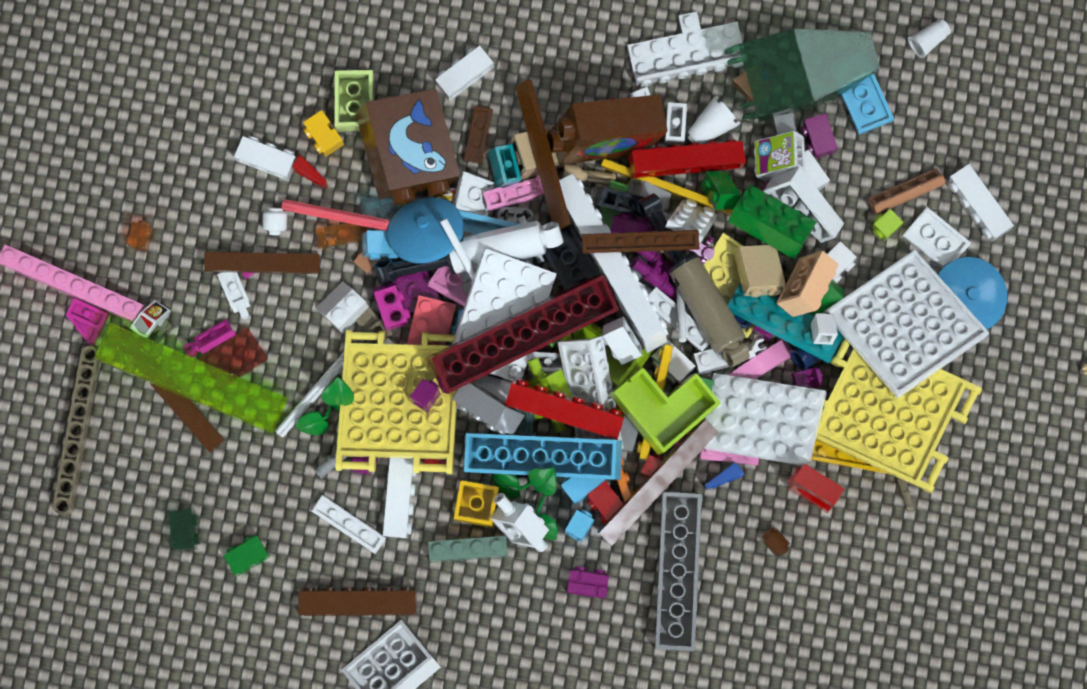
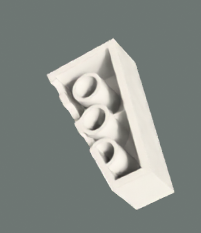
(800, 193)

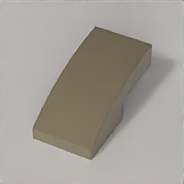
(371, 323)

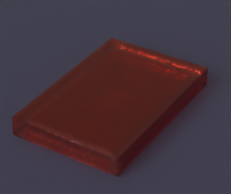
(237, 354)

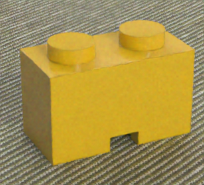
(319, 129)

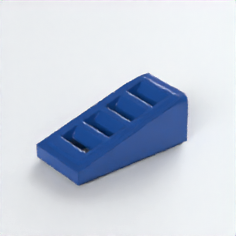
(729, 474)

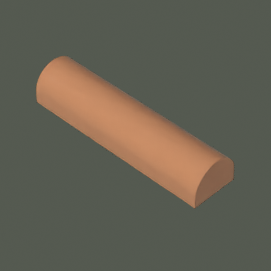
(906, 191)

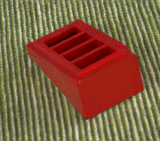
(307, 171)

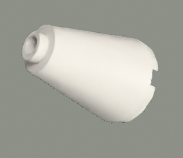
(712, 122)

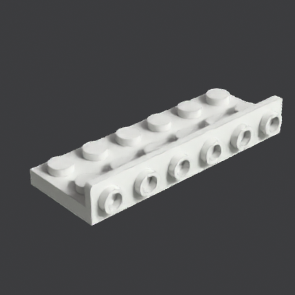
(684, 54)
(587, 375)

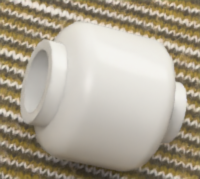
(274, 221)

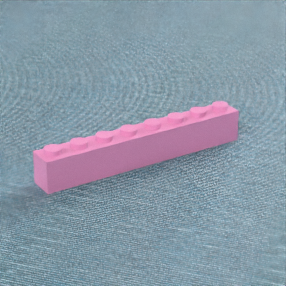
(70, 284)

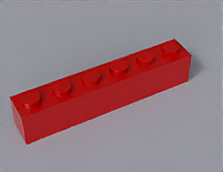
(686, 159)
(565, 409)

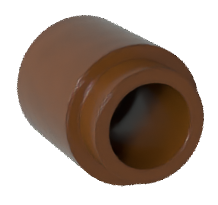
(776, 542)

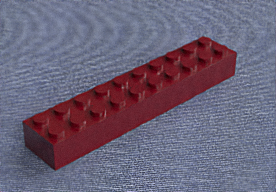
(522, 333)

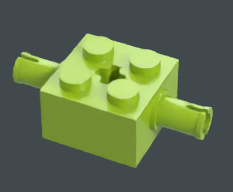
(553, 381)

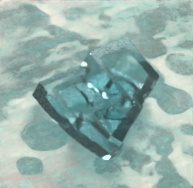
(378, 208)

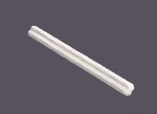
(311, 396)

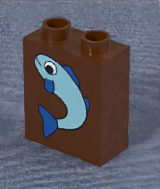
(408, 146)

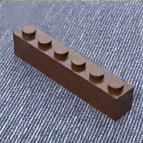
(357, 602)

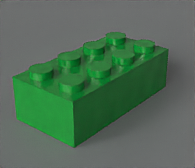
(772, 221)

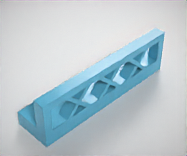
(478, 223)

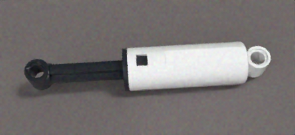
(515, 241)

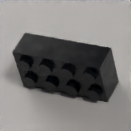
(569, 261)

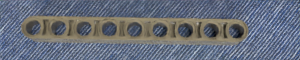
(79, 440)

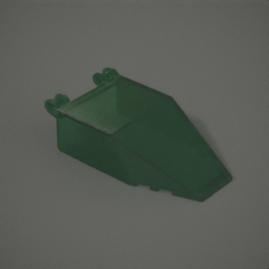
(803, 68)

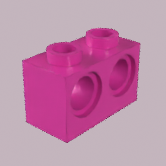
(387, 309)

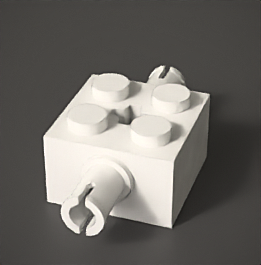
(519, 523)

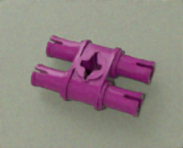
(655, 271)

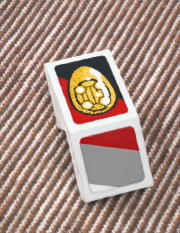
(149, 318)

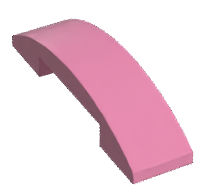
(513, 194)
(764, 361)

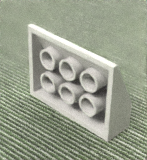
(392, 662)

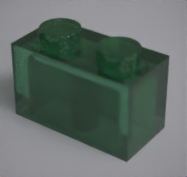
(183, 530)

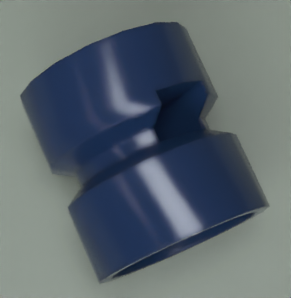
(802, 358)

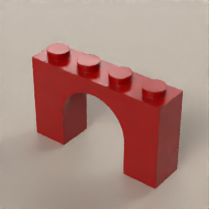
(815, 487)

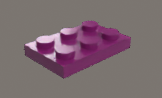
(411, 287)

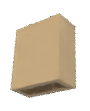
(759, 270)

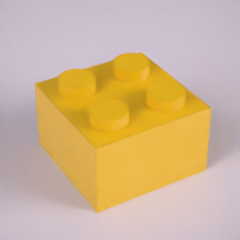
(476, 503)

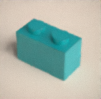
(504, 166)

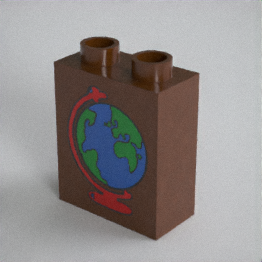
(607, 129)

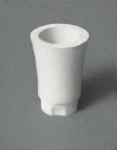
(929, 37)

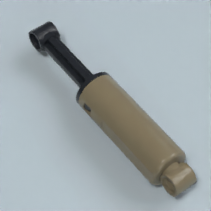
(700, 292)

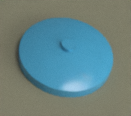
(417, 230)
(978, 288)

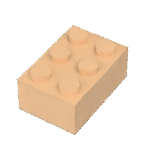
(808, 283)

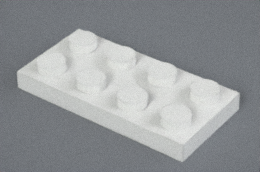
(692, 217)

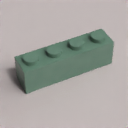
(468, 549)

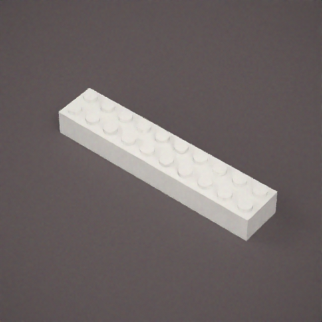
(615, 267)

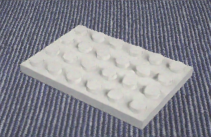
(499, 291)
(765, 419)

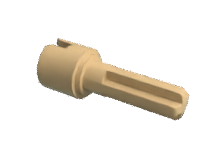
(588, 176)

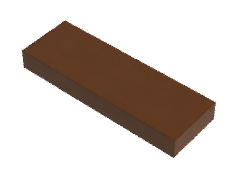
(478, 135)

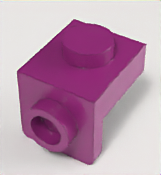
(809, 378)

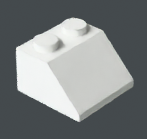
(342, 307)

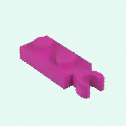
(210, 338)

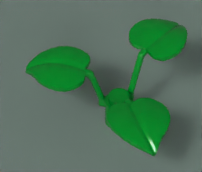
(334, 395)
(543, 481)

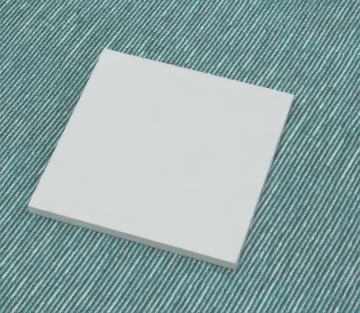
(906, 323)

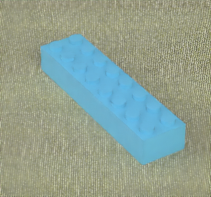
(523, 453)

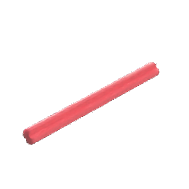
(336, 215)

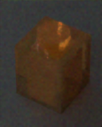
(140, 235)

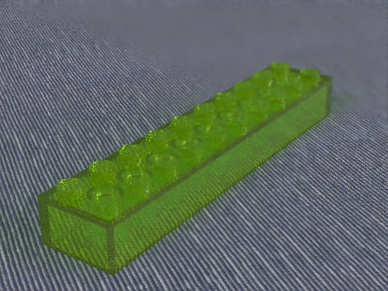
(191, 379)

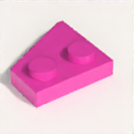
(87, 320)

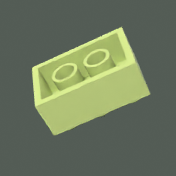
(351, 92)

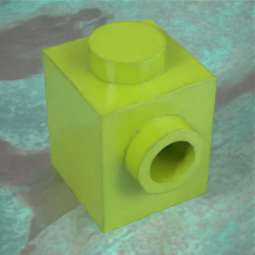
(886, 225)

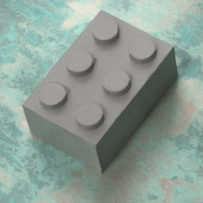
(488, 408)

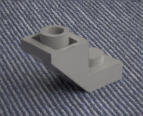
(645, 189)

